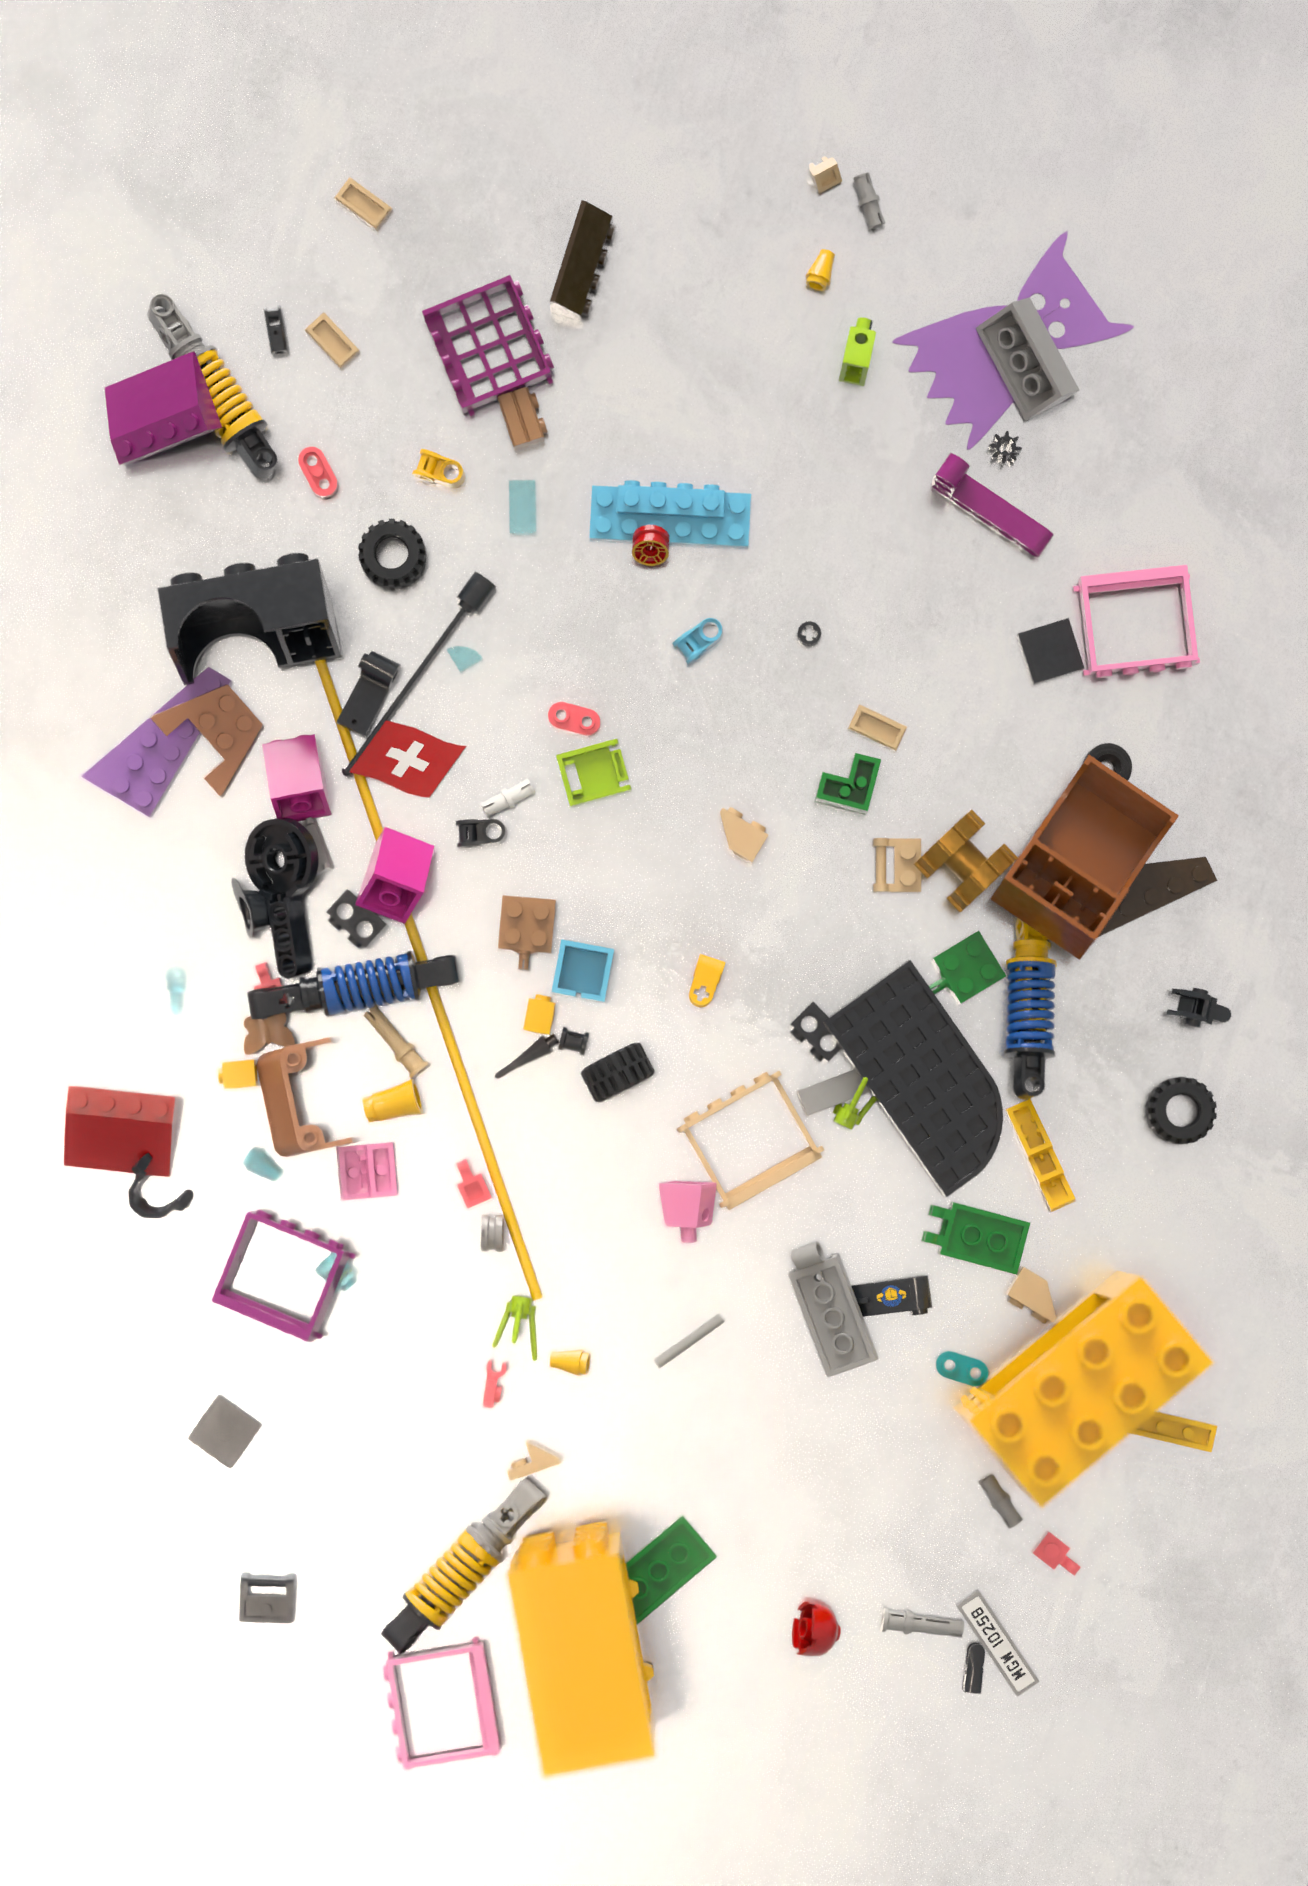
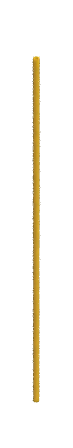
(439, 1009)

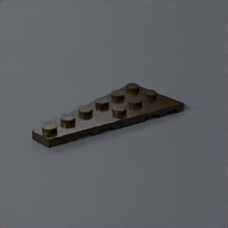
(1160, 885)

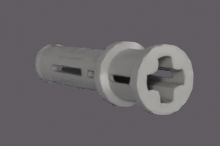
(908, 1623)

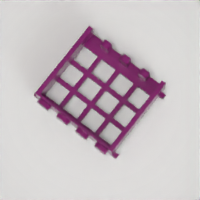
(452, 361)

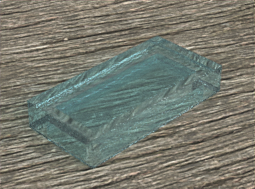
(522, 507)

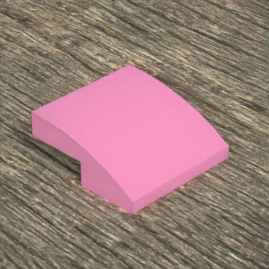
(366, 1171)

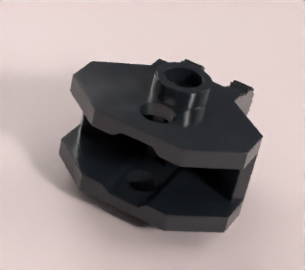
(1198, 1008)

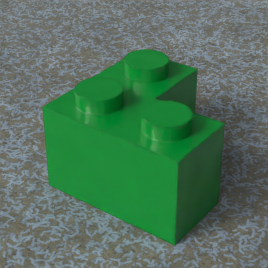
(851, 792)

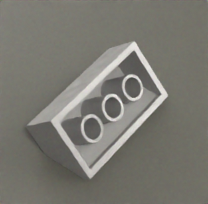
(1027, 358)

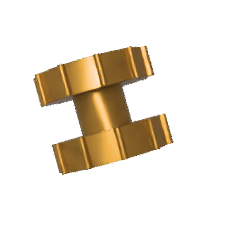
(965, 860)

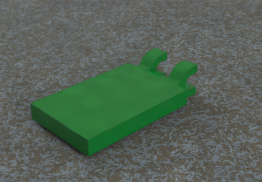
(979, 1236)

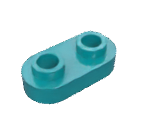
(962, 1367)

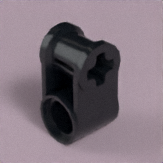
(478, 833)

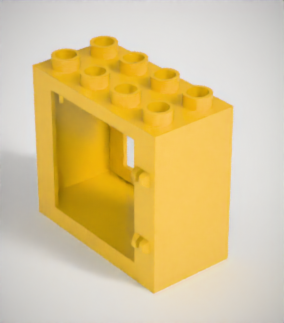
(1083, 1386)
(581, 1650)

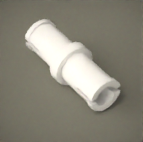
(507, 798)

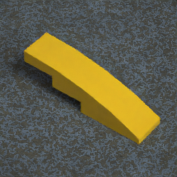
(1040, 1155)

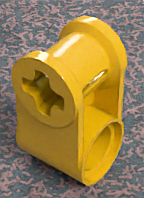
(434, 467)
(706, 976)

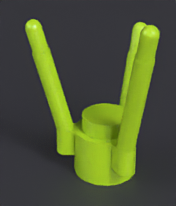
(847, 1115)
(520, 1309)

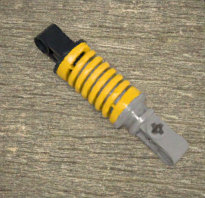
(242, 423)
(463, 1570)

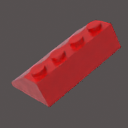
(117, 1129)

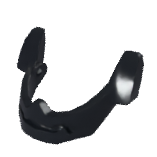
(140, 1205)

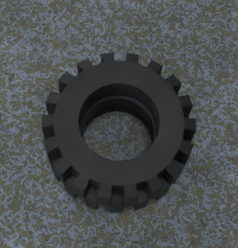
(392, 576)
(617, 1072)
(1204, 1110)

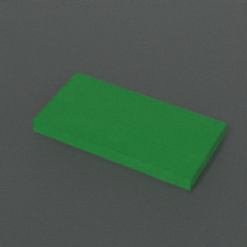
(667, 1565)

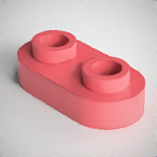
(318, 472)
(574, 718)

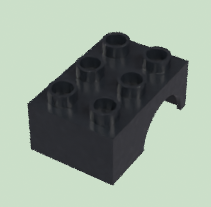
(278, 605)

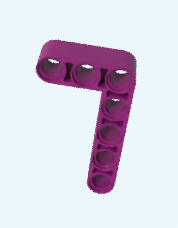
(988, 507)

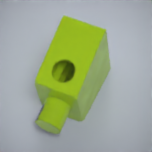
(858, 352)

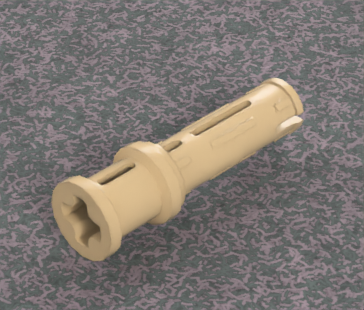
(403, 1051)

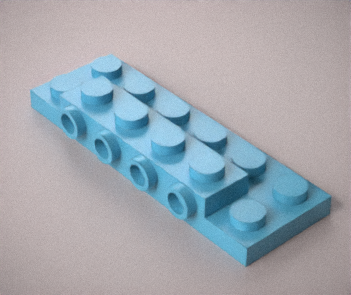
(686, 513)

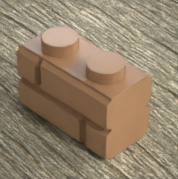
(521, 418)

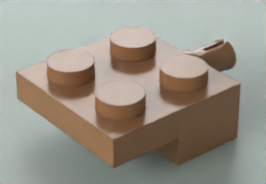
(526, 926)

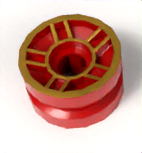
(650, 545)

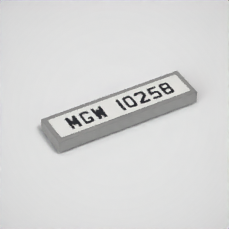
(997, 1643)

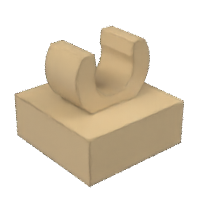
(825, 174)

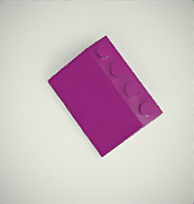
(159, 409)

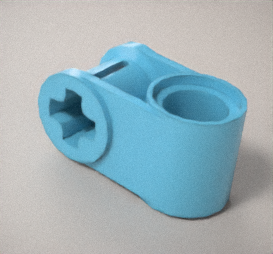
(697, 640)

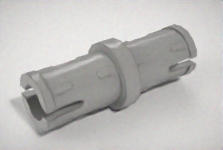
(869, 200)
(1000, 1501)

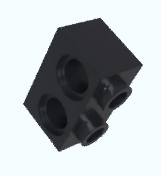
(359, 916)
(813, 1038)

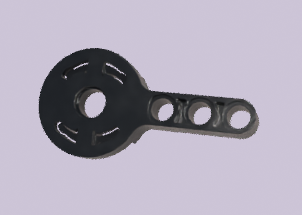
(287, 887)

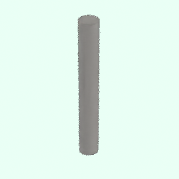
(688, 1341)

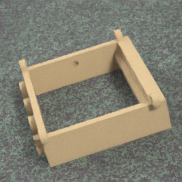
(774, 1174)

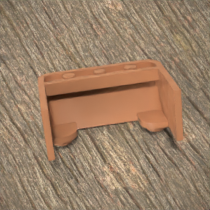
(287, 1135)

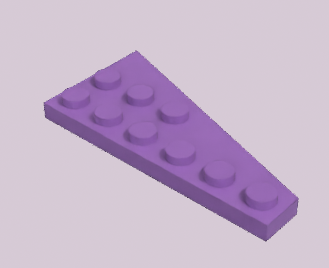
(147, 760)

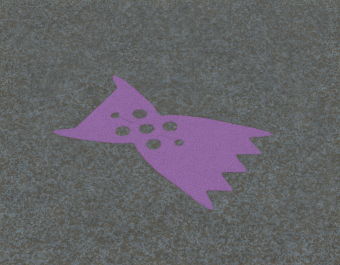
(964, 364)

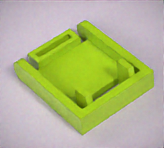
(597, 771)

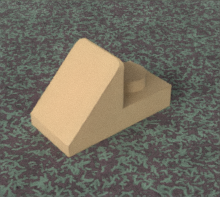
(540, 1460)

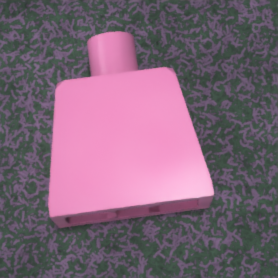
(687, 1206)

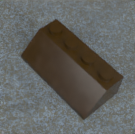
(581, 262)

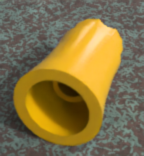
(393, 1102)

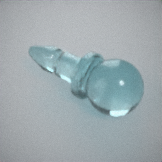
(175, 978)

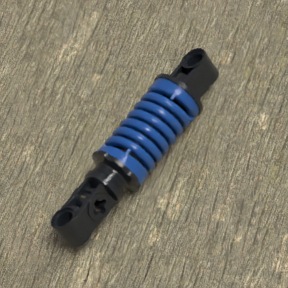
(342, 991)

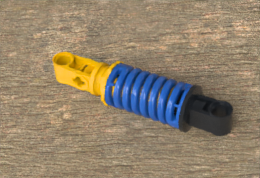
(1029, 1009)

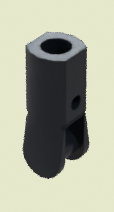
(276, 333)
(974, 1668)

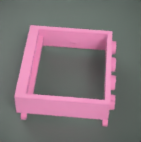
(1132, 580)
(483, 1698)

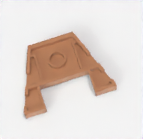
(225, 725)

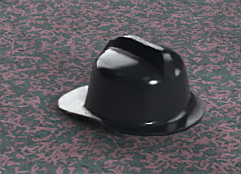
(253, 908)

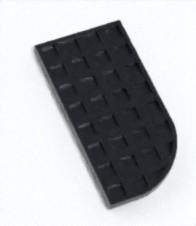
(922, 1075)

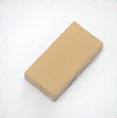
(363, 204)
(332, 341)
(877, 728)

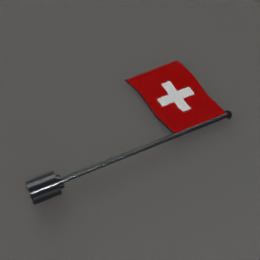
(405, 754)

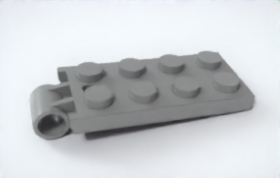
(831, 1310)

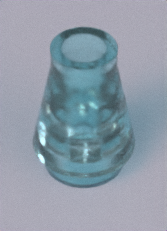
(260, 1164)

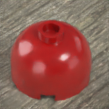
(815, 1630)

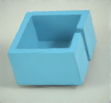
(583, 970)

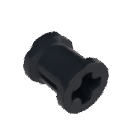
(573, 1041)

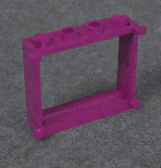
(265, 1314)

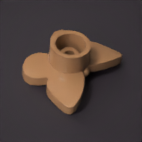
(266, 1031)

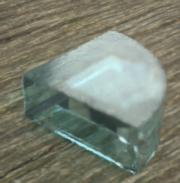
(464, 657)

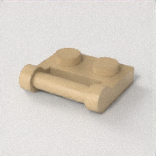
(906, 875)

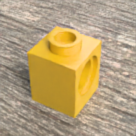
(539, 1015)
(238, 1074)

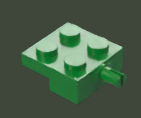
(967, 968)

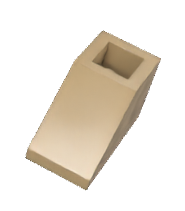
(742, 837)
(1033, 1292)

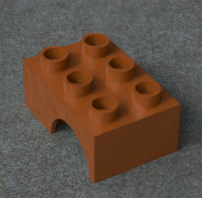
(1084, 857)

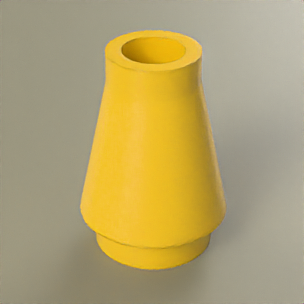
(821, 271)
(571, 1361)

